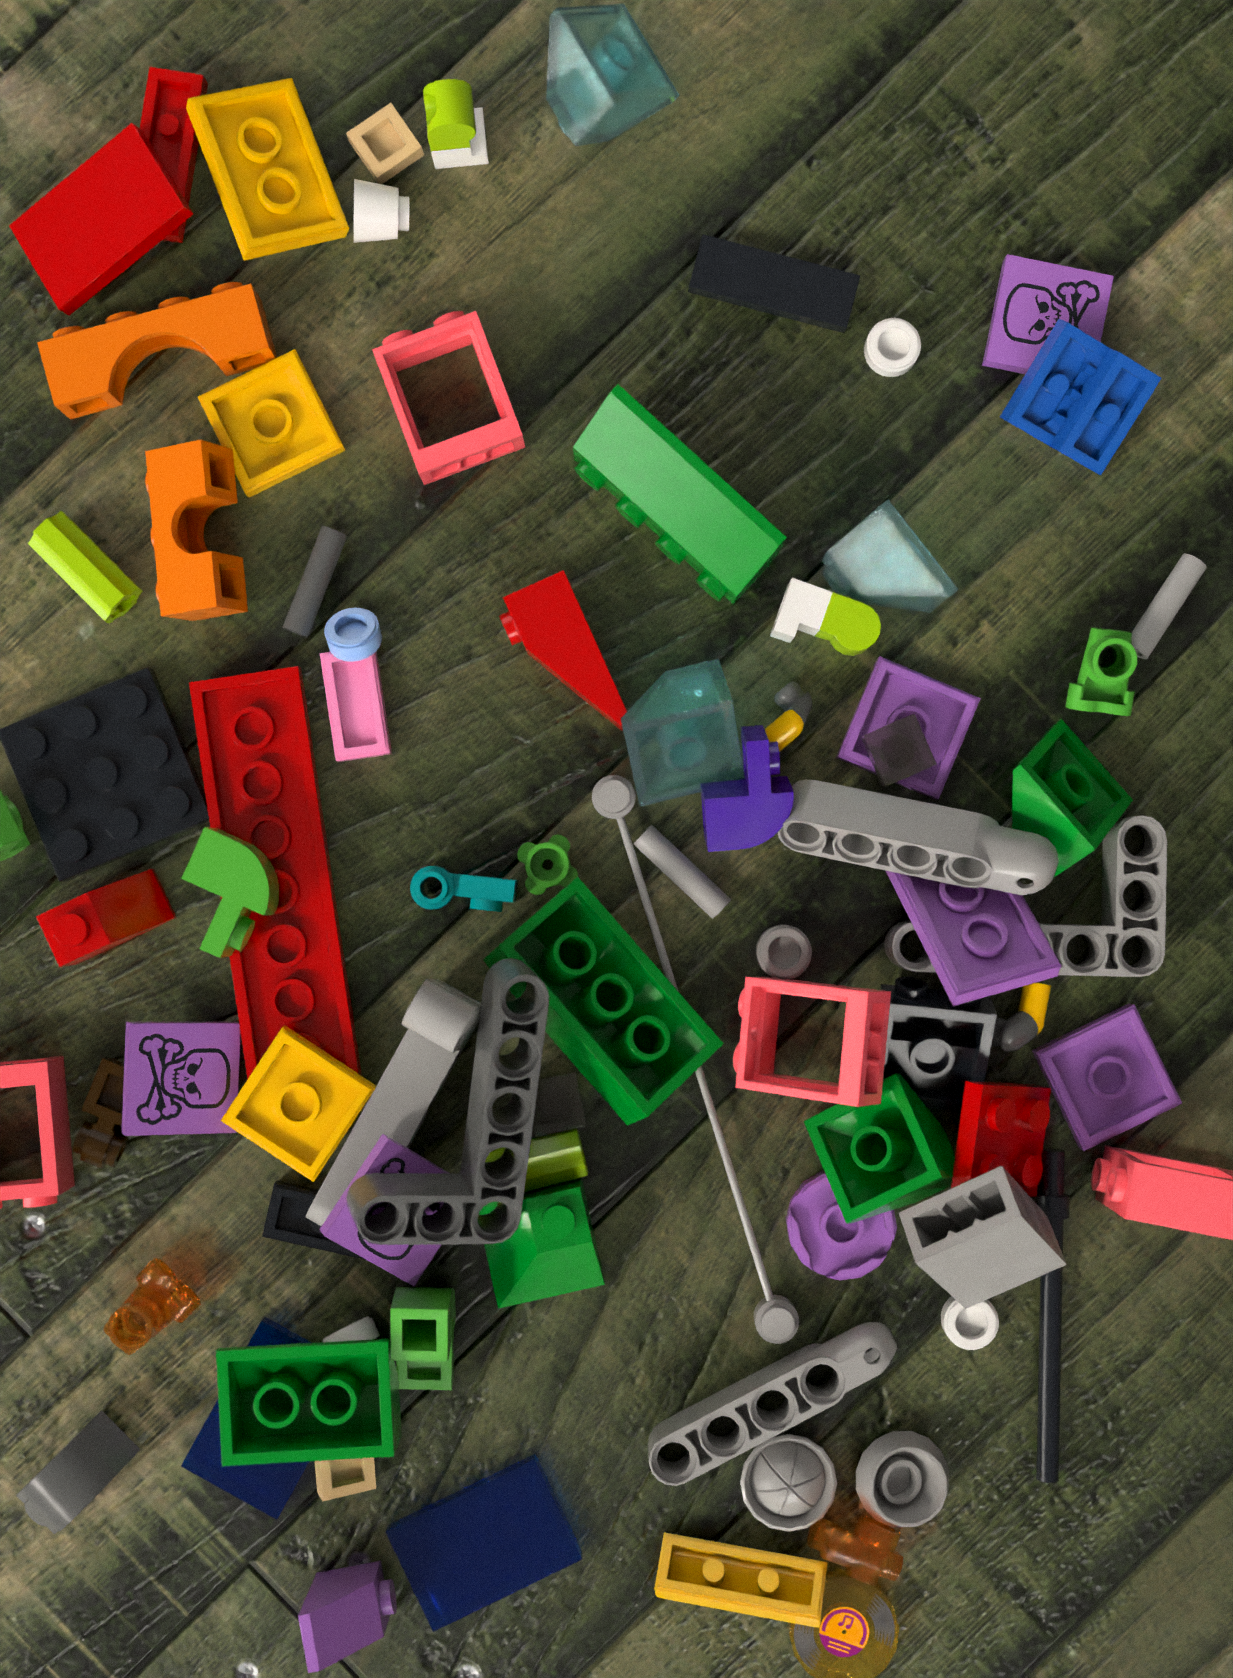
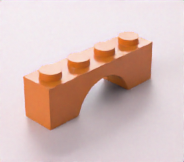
(93, 364)

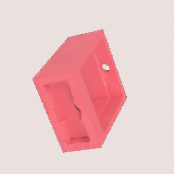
(470, 448)
(862, 1044)
(54, 1130)
(1165, 1191)

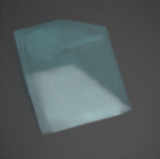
(602, 73)
(886, 565)
(683, 734)

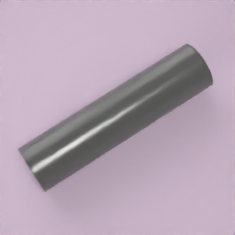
(314, 581)

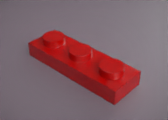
(170, 128)

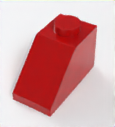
(105, 918)

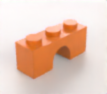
(183, 490)

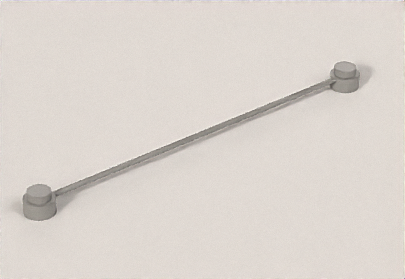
(775, 1314)

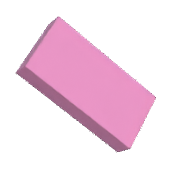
(355, 707)

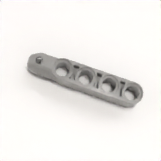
(916, 839)
(844, 1353)

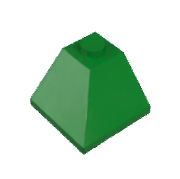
(1066, 795)
(882, 1152)
(549, 1251)

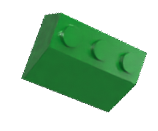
(308, 1402)

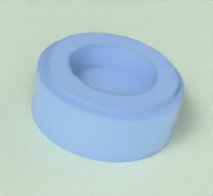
(353, 634)

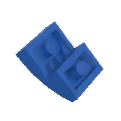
(1080, 396)

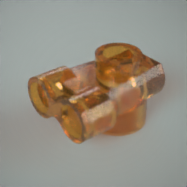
(158, 1299)
(865, 1552)

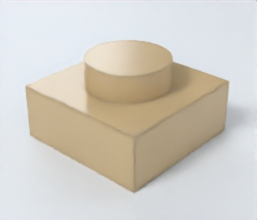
(385, 144)
(344, 1477)

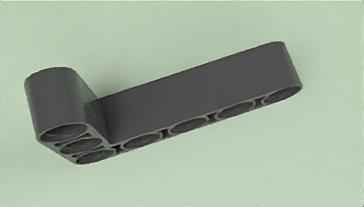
(485, 1131)

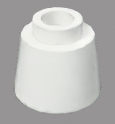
(378, 212)

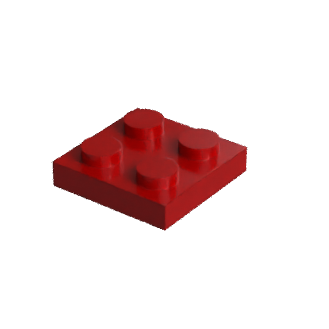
(1002, 1128)

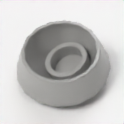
(788, 1482)
(886, 1484)

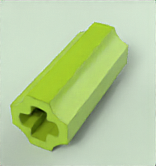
(85, 567)
(552, 1159)

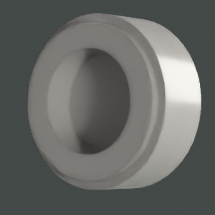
(783, 951)

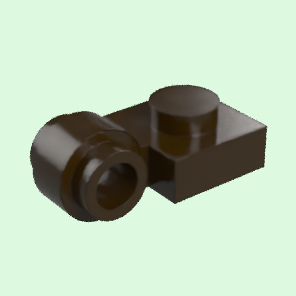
(102, 1142)

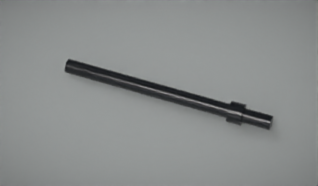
(1057, 1207)

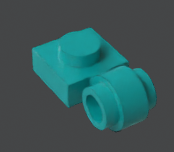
(485, 892)

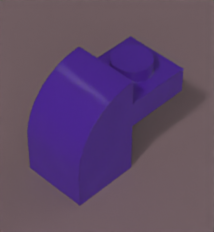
(748, 809)

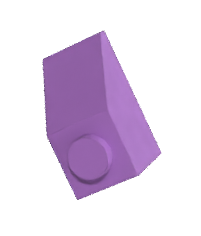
(345, 1613)

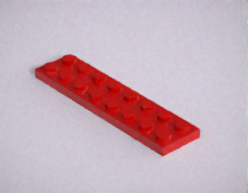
(267, 793)

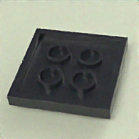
(105, 774)

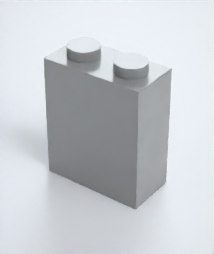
(982, 1238)

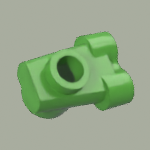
(1105, 686)

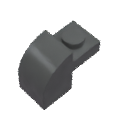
(77, 1473)

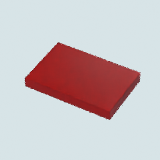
(100, 219)

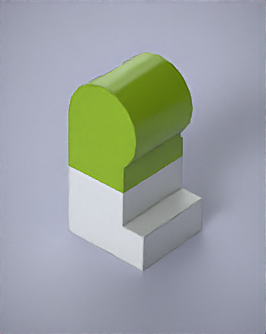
(454, 125)
(827, 615)

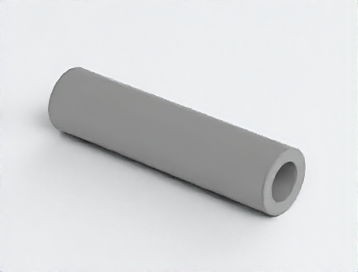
(1166, 604)
(682, 871)

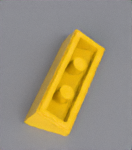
(741, 1579)

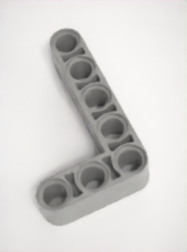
(1117, 920)
(437, 1032)

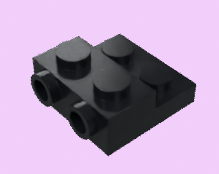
(937, 1042)

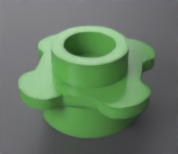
(533, 857)

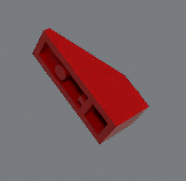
(560, 640)

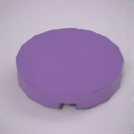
(826, 1241)

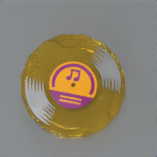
(854, 1633)

